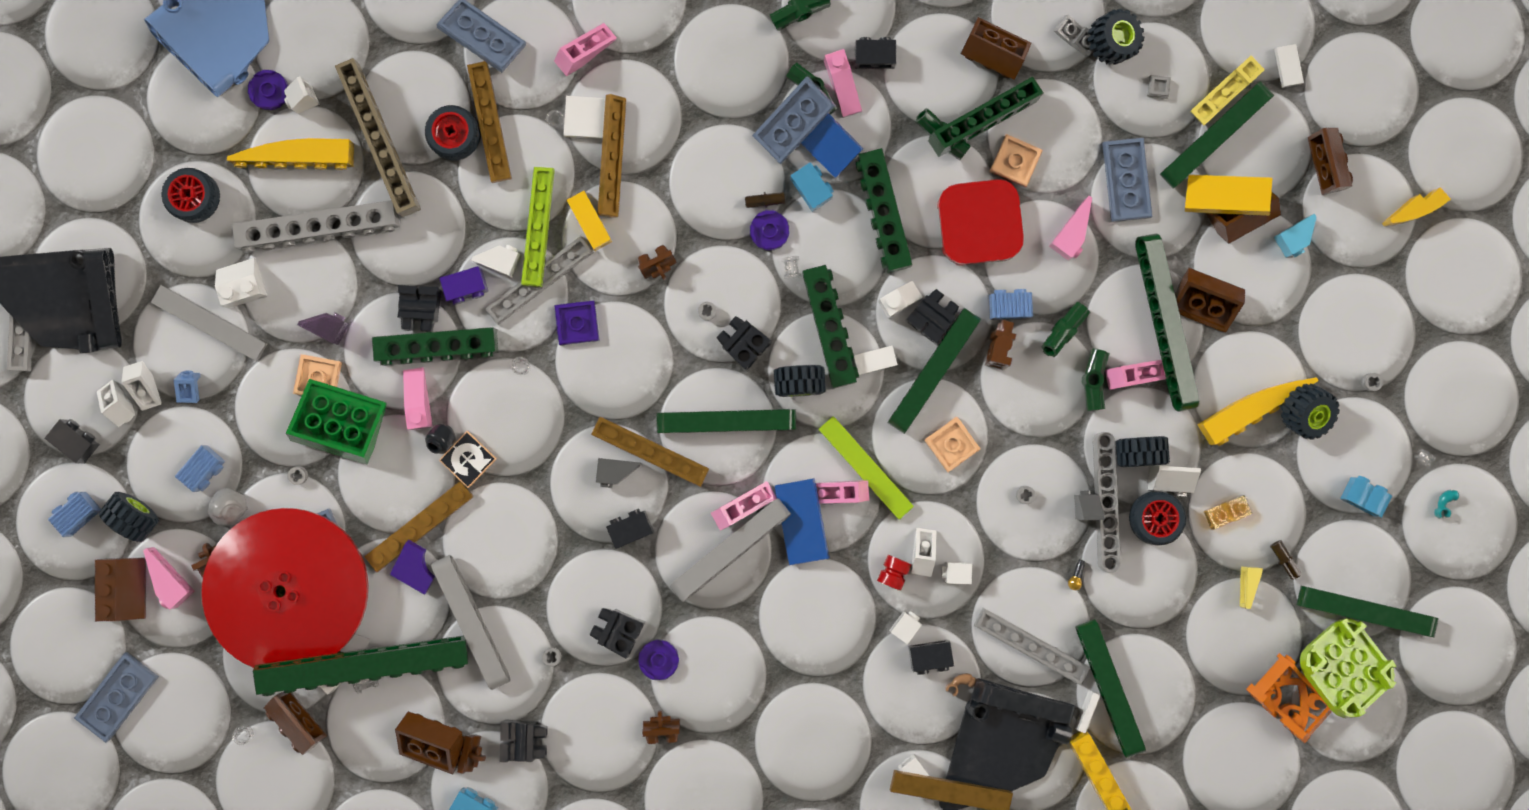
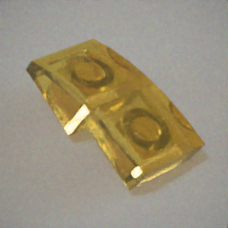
(1228, 512)

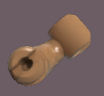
(966, 679)

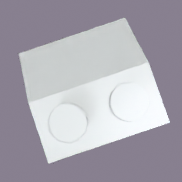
(239, 283)
(1174, 479)

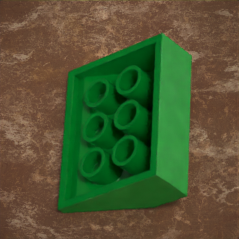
(337, 421)

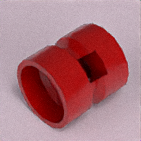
(894, 572)

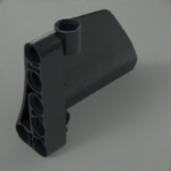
(63, 300)
(1008, 738)

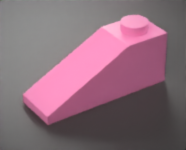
(583, 49)
(842, 82)
(1072, 235)
(1135, 374)
(416, 399)
(843, 491)
(743, 506)
(167, 582)

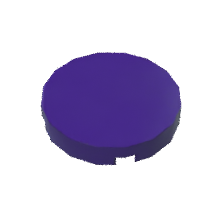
(267, 89)
(769, 230)
(658, 659)

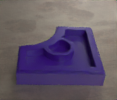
(412, 569)

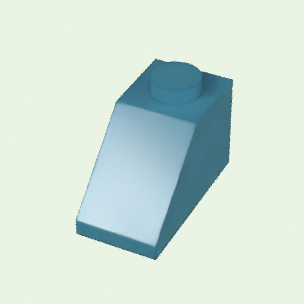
(1297, 237)

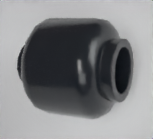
(440, 439)

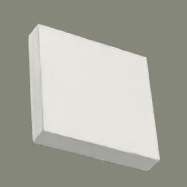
(584, 117)

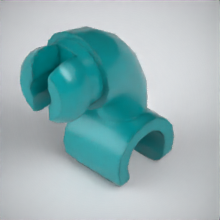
(1445, 498)

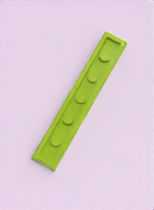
(538, 227)
(866, 467)

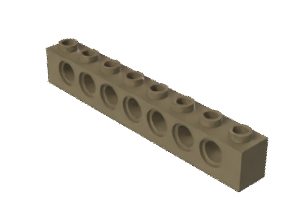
(377, 137)

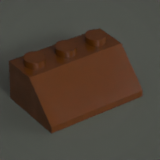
(996, 48)
(1330, 160)
(1234, 226)
(1209, 300)
(120, 589)
(294, 722)
(429, 742)

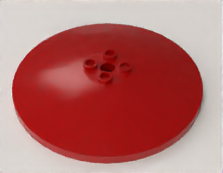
(315, 566)

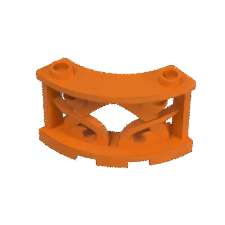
(1264, 689)

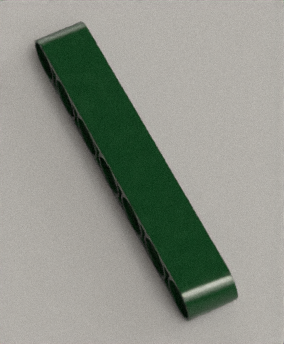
(1216, 134)
(934, 370)
(726, 421)
(1367, 611)
(1110, 688)

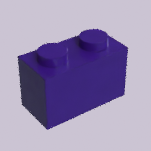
(464, 285)

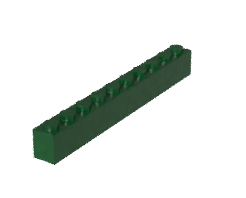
(360, 665)

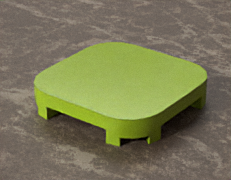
(1347, 668)

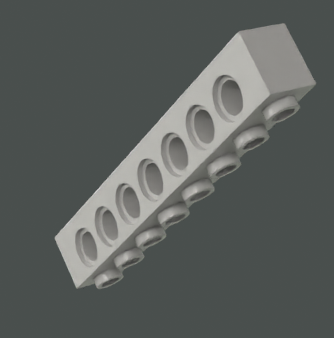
(245, 231)

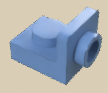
(187, 387)

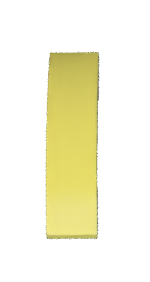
(1227, 90)

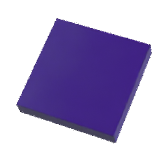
(577, 322)

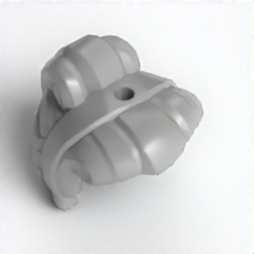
(227, 507)

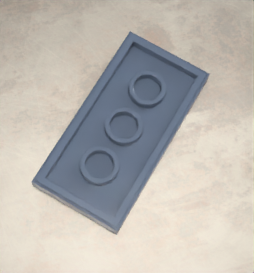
(481, 35)
(794, 120)
(1127, 179)
(116, 697)

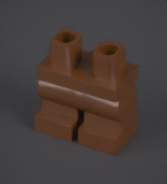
(1001, 344)

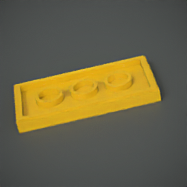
(1228, 194)

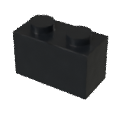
(875, 53)
(72, 440)
(629, 529)
(931, 656)

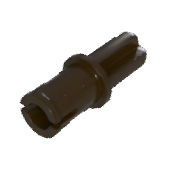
(764, 200)
(1285, 559)

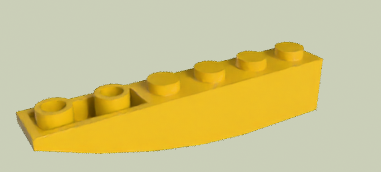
(298, 153)
(1247, 410)
(1098, 772)

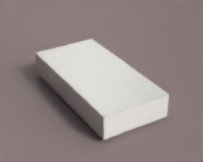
(1288, 65)
(875, 360)
(1087, 711)

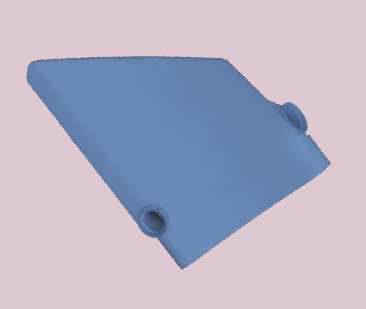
(212, 37)

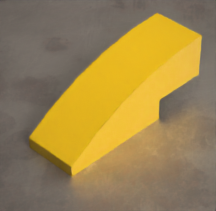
(1418, 207)
(589, 221)

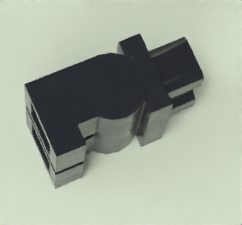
(418, 305)
(934, 314)
(742, 340)
(614, 633)
(525, 741)

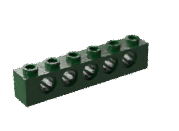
(985, 116)
(876, 160)
(823, 275)
(383, 345)

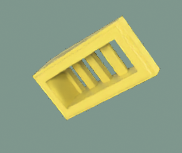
(1248, 585)

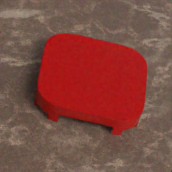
(980, 222)

